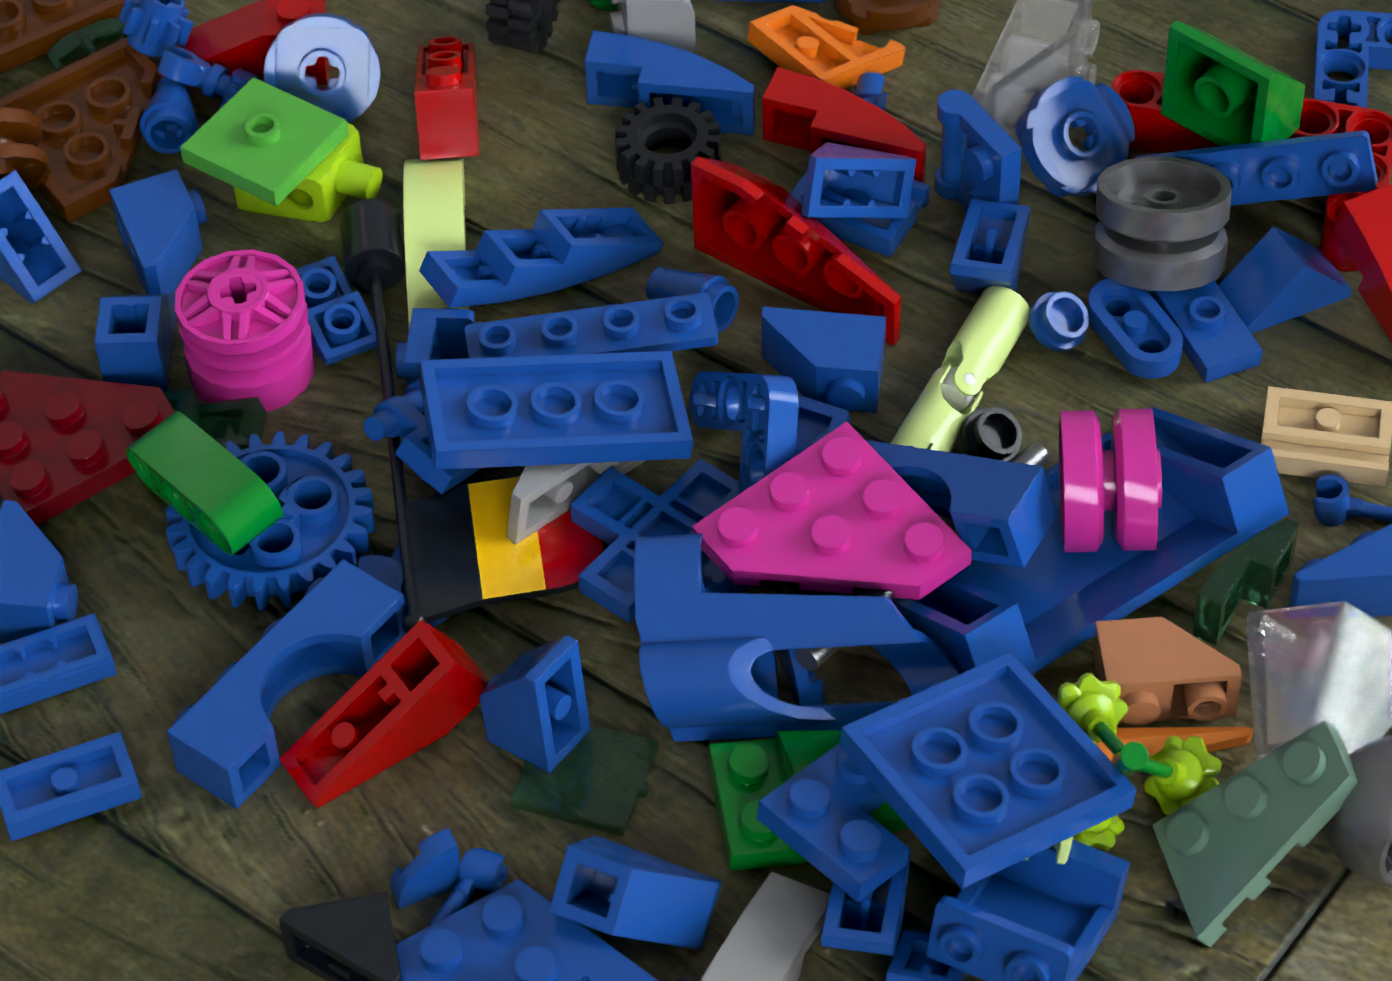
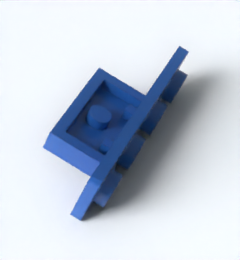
(1291, 166)
(618, 328)

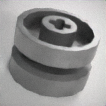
(1161, 223)

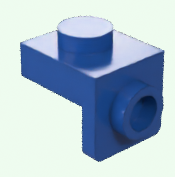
(432, 336)

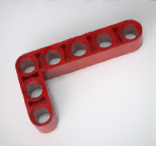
(1159, 134)

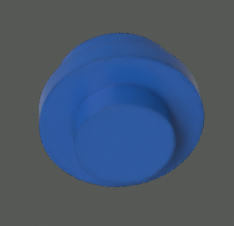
(1059, 321)

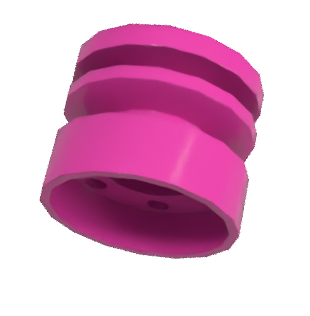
(245, 329)

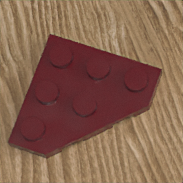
(69, 437)

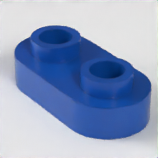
(1144, 335)

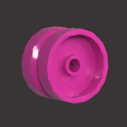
(1109, 480)

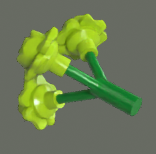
(1178, 770)

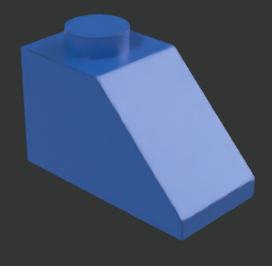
(159, 228)
(827, 354)
(32, 578)
(538, 704)

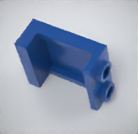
(1031, 917)

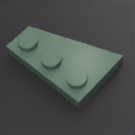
(1247, 824)

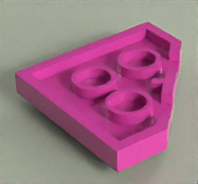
(834, 525)

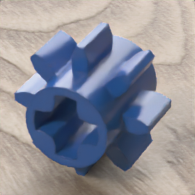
(155, 25)

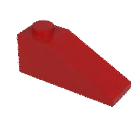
(246, 34)
(387, 715)

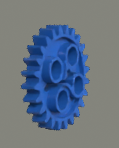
(323, 523)

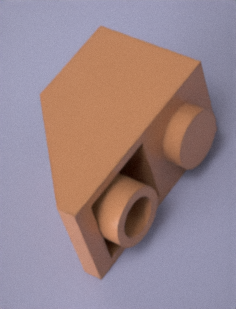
(1164, 671)

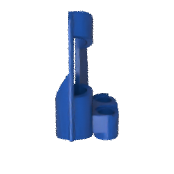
(714, 656)

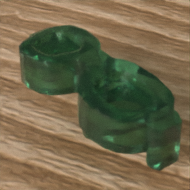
(85, 38)

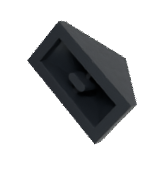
(343, 939)

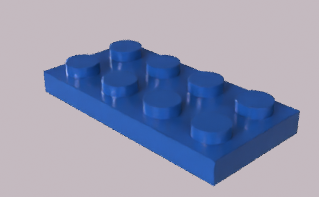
(554, 410)

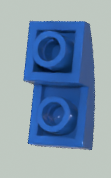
(335, 313)

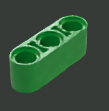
(204, 483)

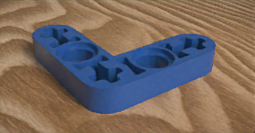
(1366, 49)
(756, 405)

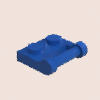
(990, 155)

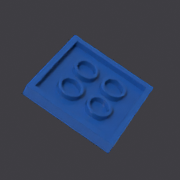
(986, 769)

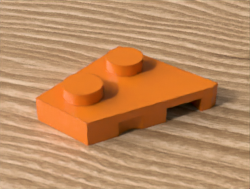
(820, 47)

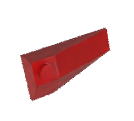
(762, 233)

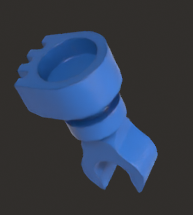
(191, 70)

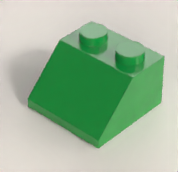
(1226, 91)

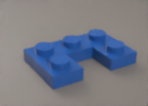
(829, 824)

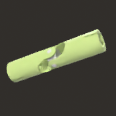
(969, 363)

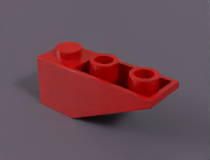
(447, 99)

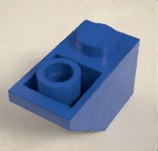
(136, 338)
(634, 894)

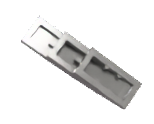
(771, 933)

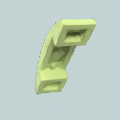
(431, 221)

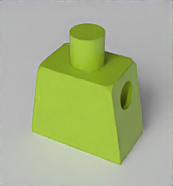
(325, 187)

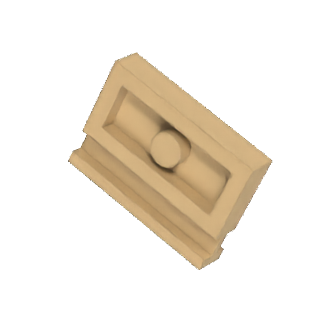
(1328, 435)

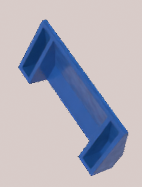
(1213, 499)

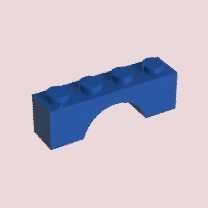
(994, 504)
(335, 629)

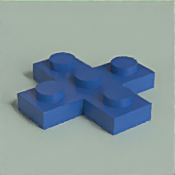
(622, 510)

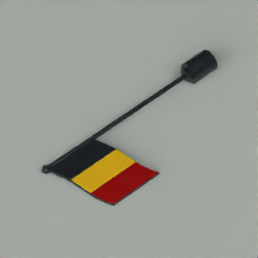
(456, 541)

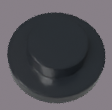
(991, 434)

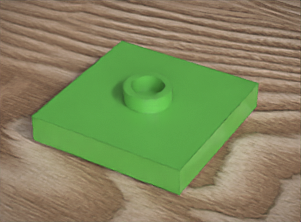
(264, 141)

